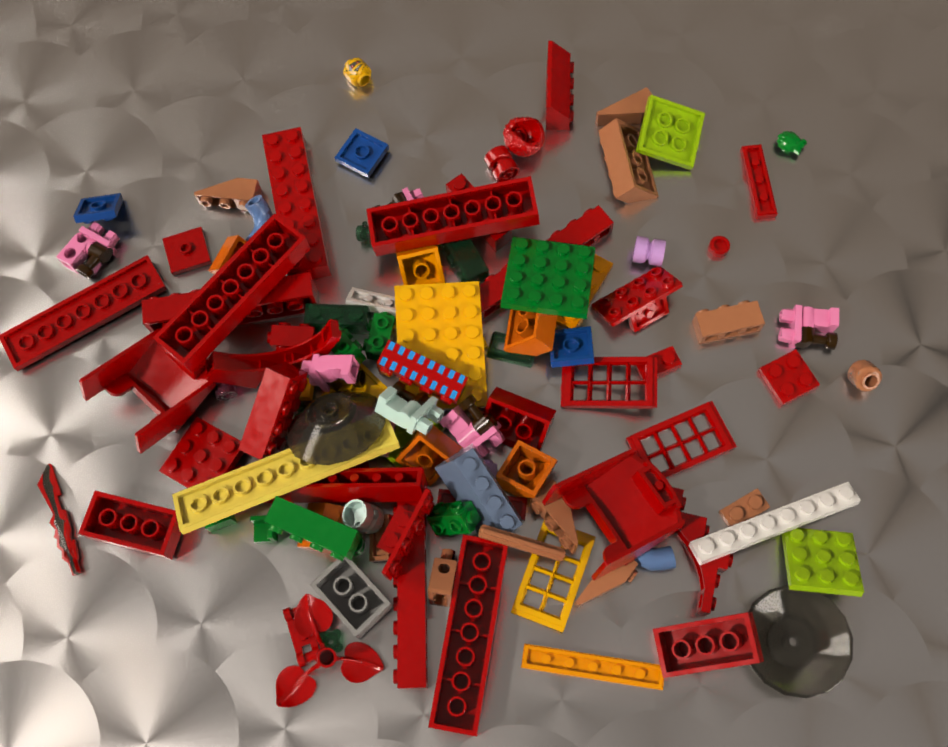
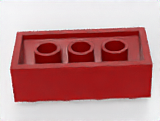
(558, 88)

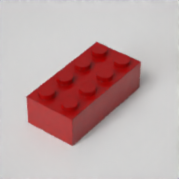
(273, 410)
(131, 525)
(708, 645)

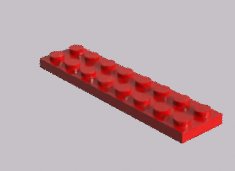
(82, 313)

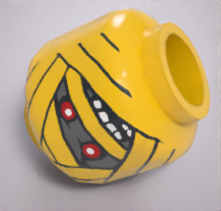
(357, 72)

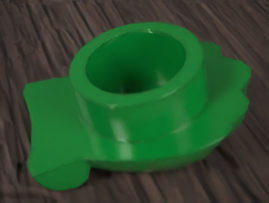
(791, 142)

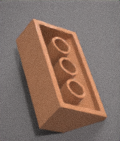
(627, 169)

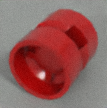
(501, 164)

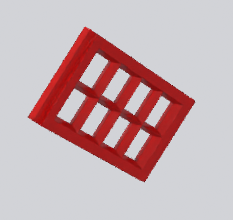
(650, 383)
(718, 427)

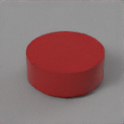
(719, 246)

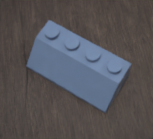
(473, 481)

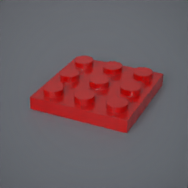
(202, 455)

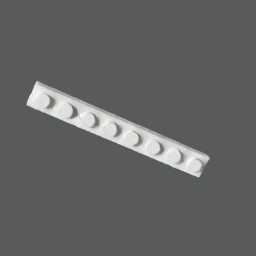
(773, 523)

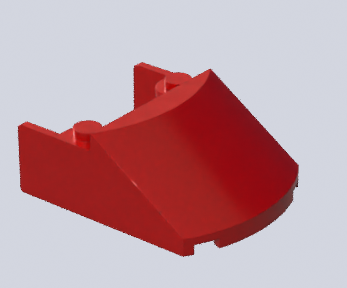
(157, 381)
(628, 503)

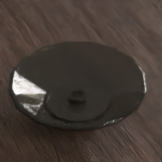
(335, 427)
(821, 637)

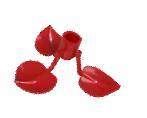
(358, 664)

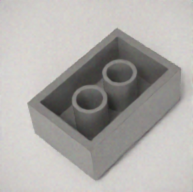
(351, 596)

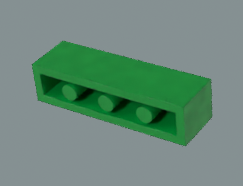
(313, 528)

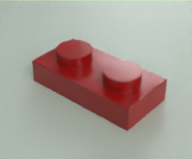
(667, 361)

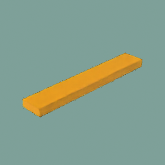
(592, 666)

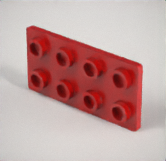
(639, 300)
(401, 531)

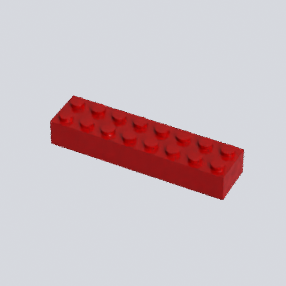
(296, 196)
(452, 216)
(232, 293)
(283, 301)
(469, 636)

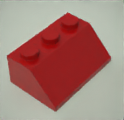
(520, 418)

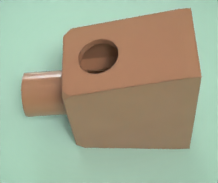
(442, 579)

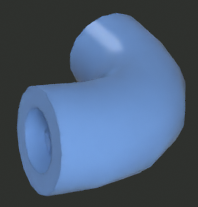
(259, 211)
(657, 559)

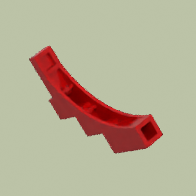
(249, 369)
(695, 528)

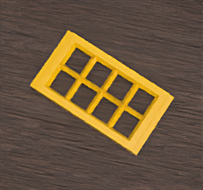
(538, 615)

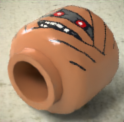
(864, 375)

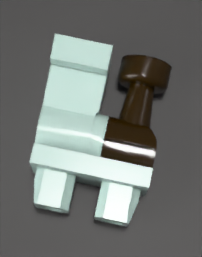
(408, 409)

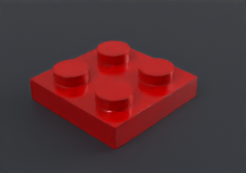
(788, 377)

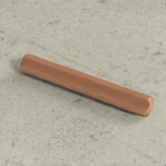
(521, 543)

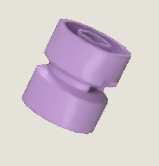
(649, 251)

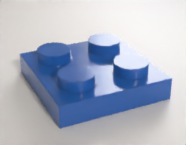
(362, 153)
(98, 208)
(572, 347)

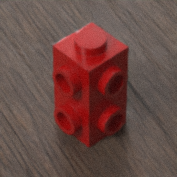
(285, 335)

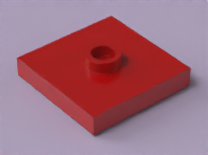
(187, 251)

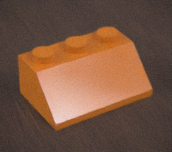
(530, 333)

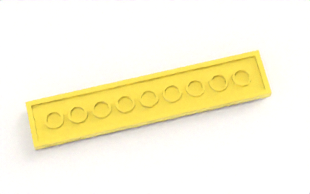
(262, 482)

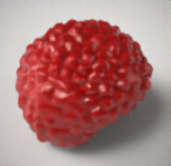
(524, 136)

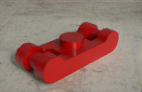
(299, 641)

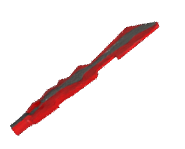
(60, 520)

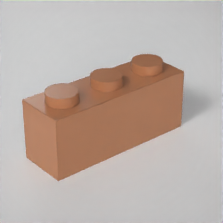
(728, 321)

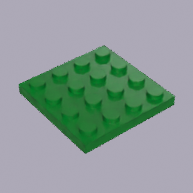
(548, 277)

